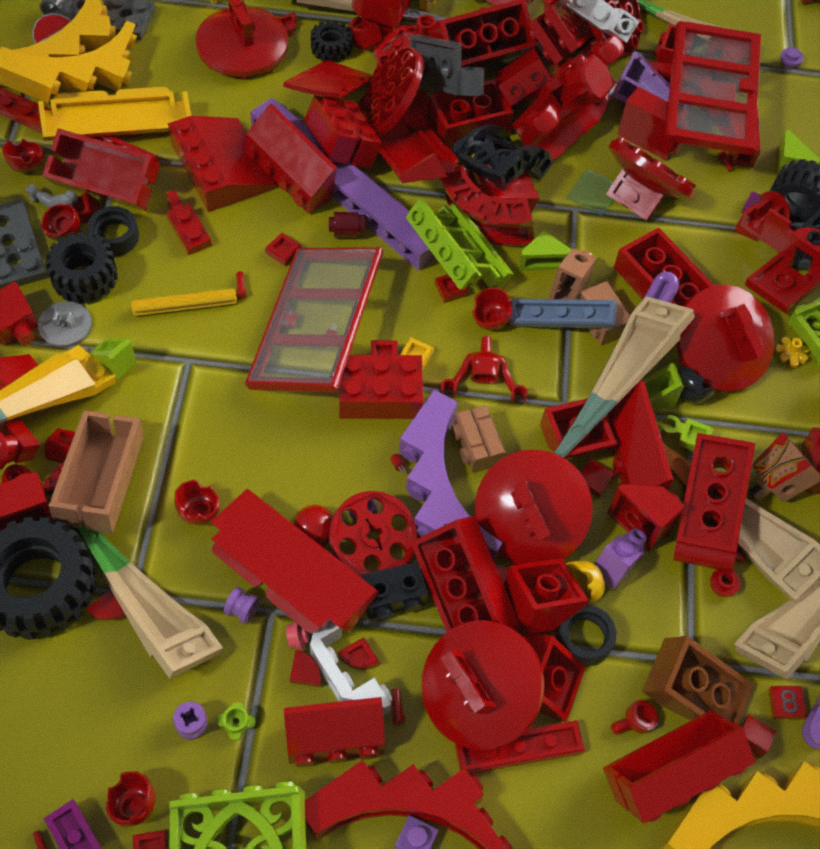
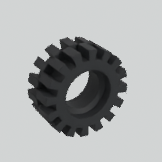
(334, 32)

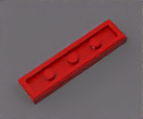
(533, 746)

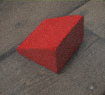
(366, 33)
(86, 206)
(58, 445)
(758, 735)

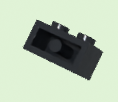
(398, 589)

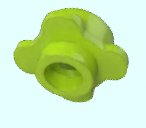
(236, 711)

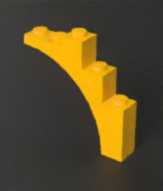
(87, 30)
(46, 75)
(759, 801)

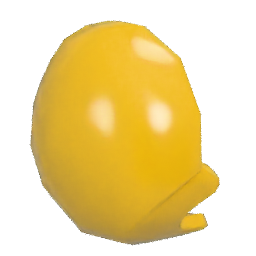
(589, 578)

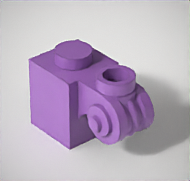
(621, 556)

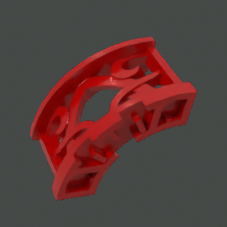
(499, 219)

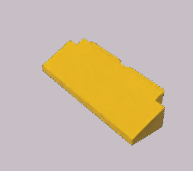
(109, 115)

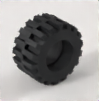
(801, 187)
(76, 252)

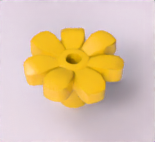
(792, 351)

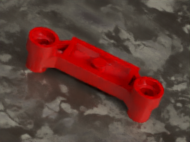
(401, 38)

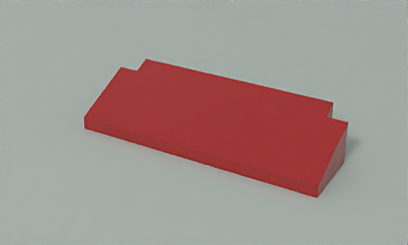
(416, 154)
(299, 572)

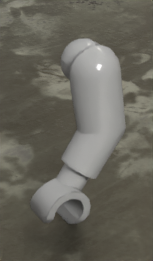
(49, 200)

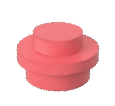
(297, 636)

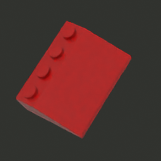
(217, 160)

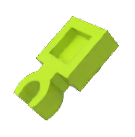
(685, 432)

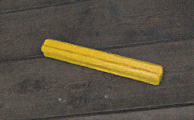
(183, 302)

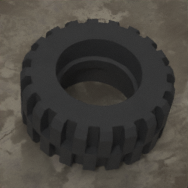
(67, 595)

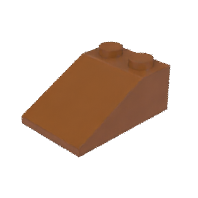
(696, 681)

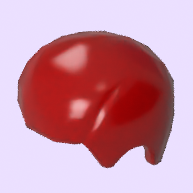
(23, 156)
(60, 221)
(492, 308)
(196, 503)
(315, 522)
(130, 799)

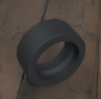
(115, 215)
(605, 623)

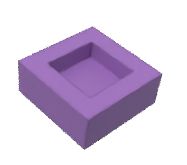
(416, 835)

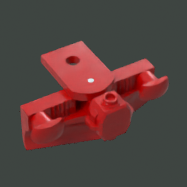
(572, 99)

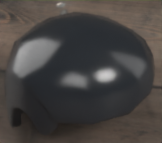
(693, 389)

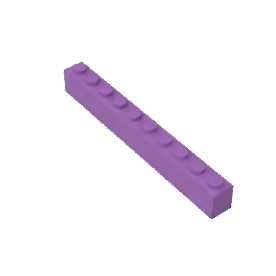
(362, 195)

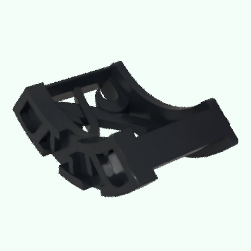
(507, 161)

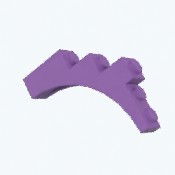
(428, 480)

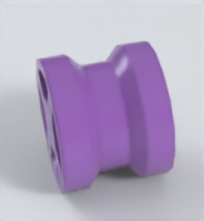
(241, 605)
(194, 726)

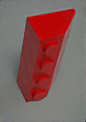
(291, 159)
(639, 447)
(463, 575)

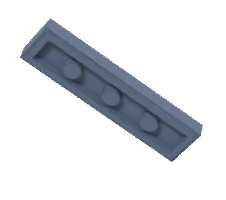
(563, 313)

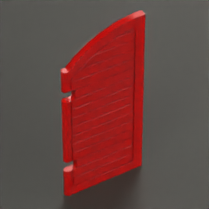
(329, 80)

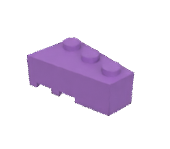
(643, 75)

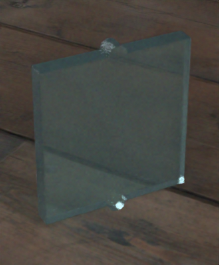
(591, 192)

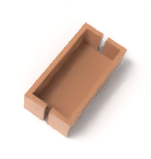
(97, 472)

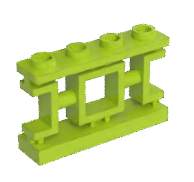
(459, 245)

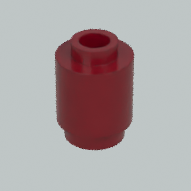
(347, 224)

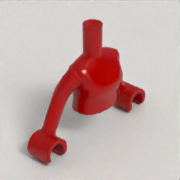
(485, 371)

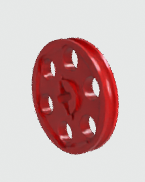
(377, 522)

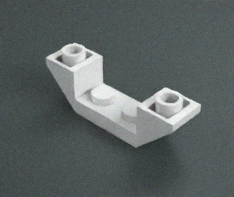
(604, 17)
(339, 682)

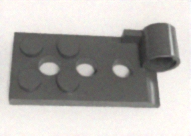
(137, 11)
(443, 67)
(24, 248)

